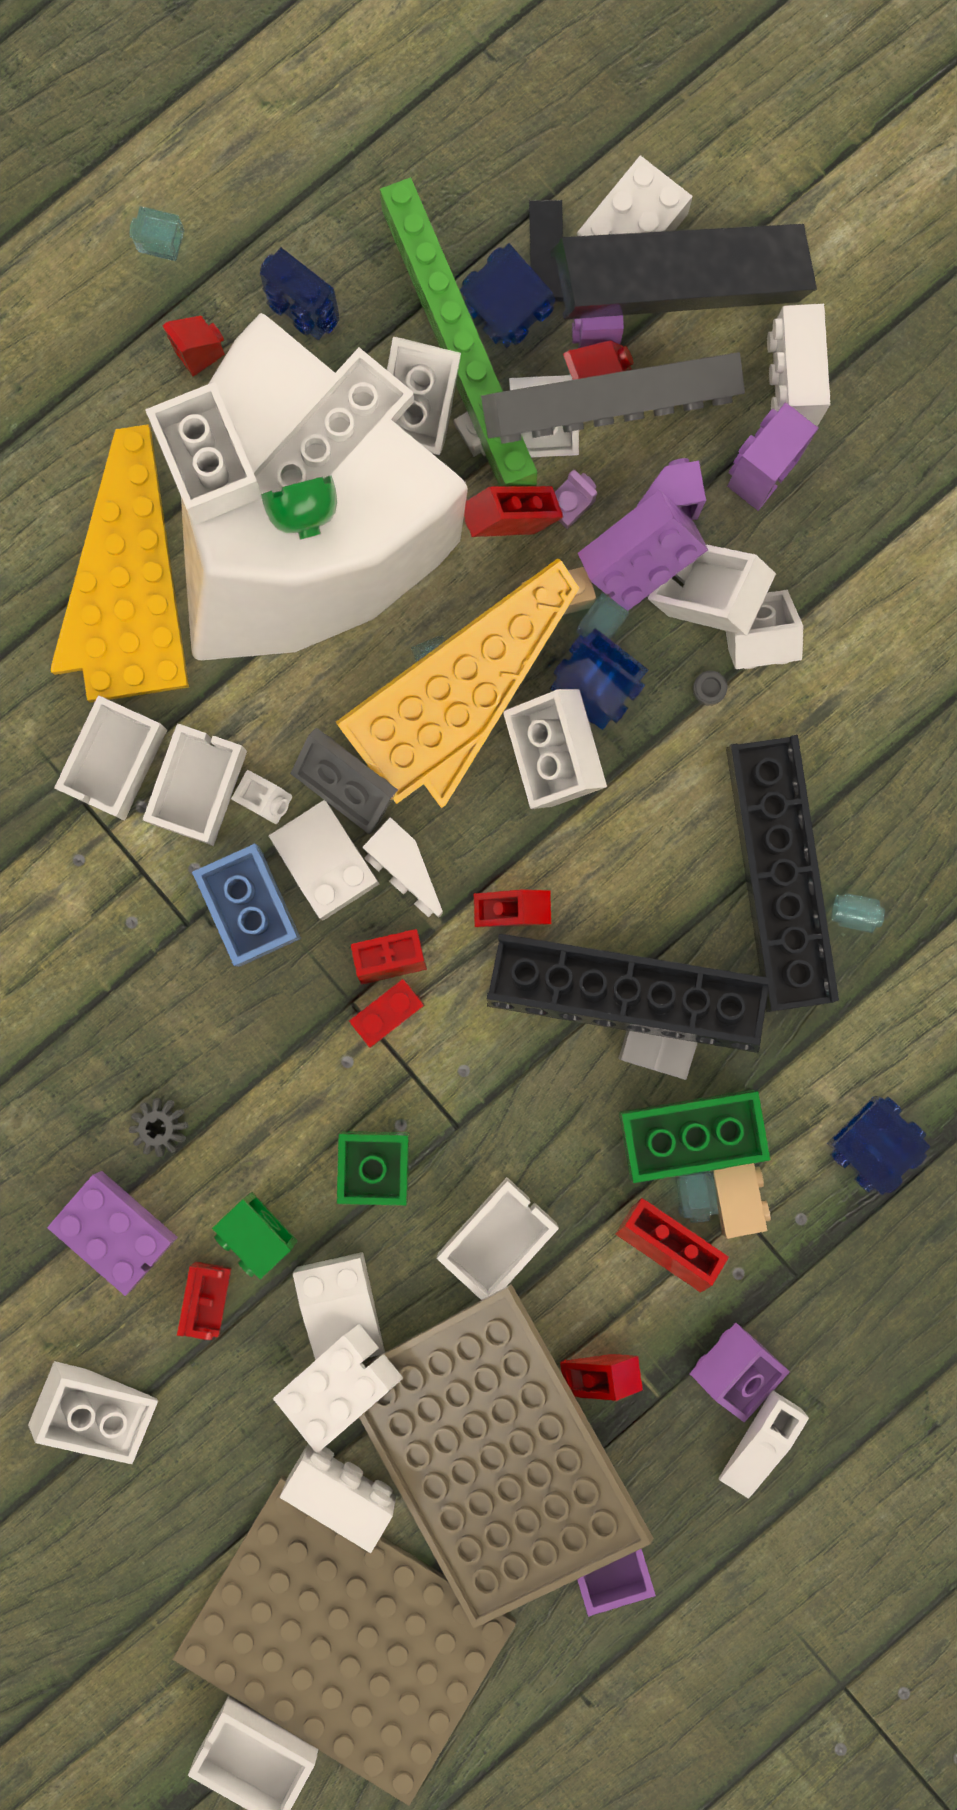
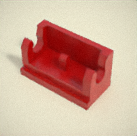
(388, 956)
(204, 1301)

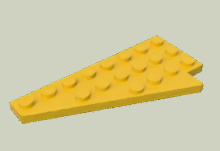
(123, 597)
(446, 704)

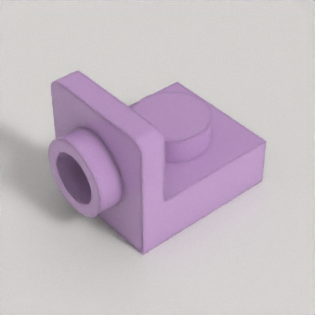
(575, 497)

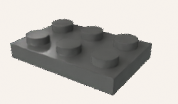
(343, 781)

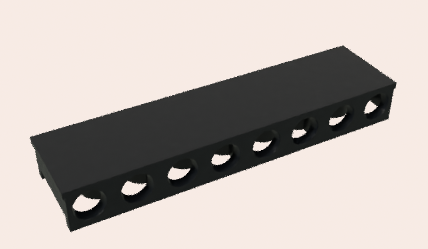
(683, 270)
(782, 873)
(629, 992)

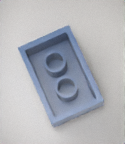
(246, 905)

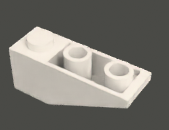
(400, 856)
(764, 1444)

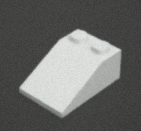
(432, 377)
(323, 860)
(335, 1299)
(91, 1414)

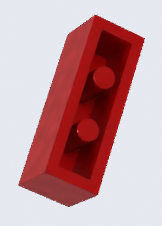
(511, 511)
(672, 1245)

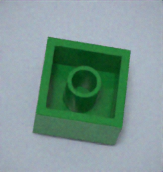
(373, 1168)
(254, 1236)

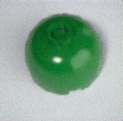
(302, 506)

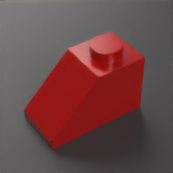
(195, 342)
(598, 360)
(512, 908)
(603, 1376)

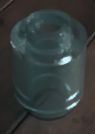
(857, 912)

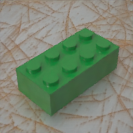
(694, 1136)

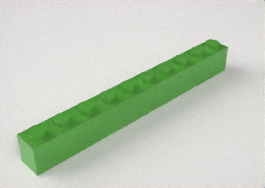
(452, 325)

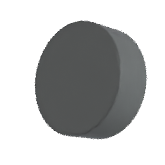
(710, 688)

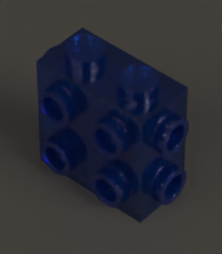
(299, 294)
(507, 296)
(603, 676)
(879, 1145)

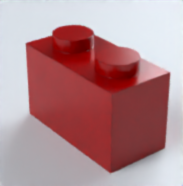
(386, 1013)

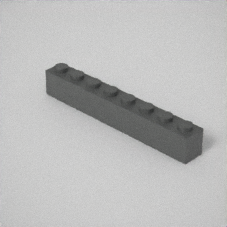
(612, 395)

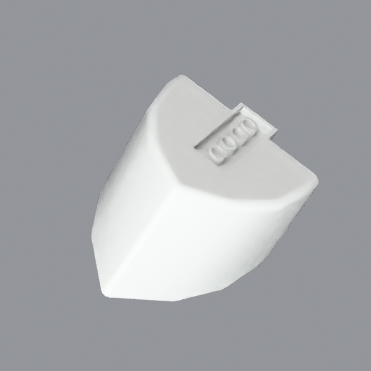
(393, 516)

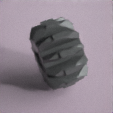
(152, 1115)

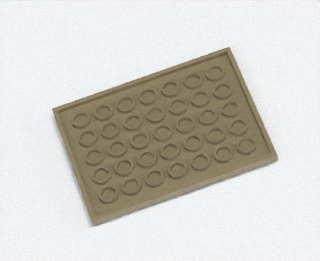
(499, 1460)
(343, 1645)

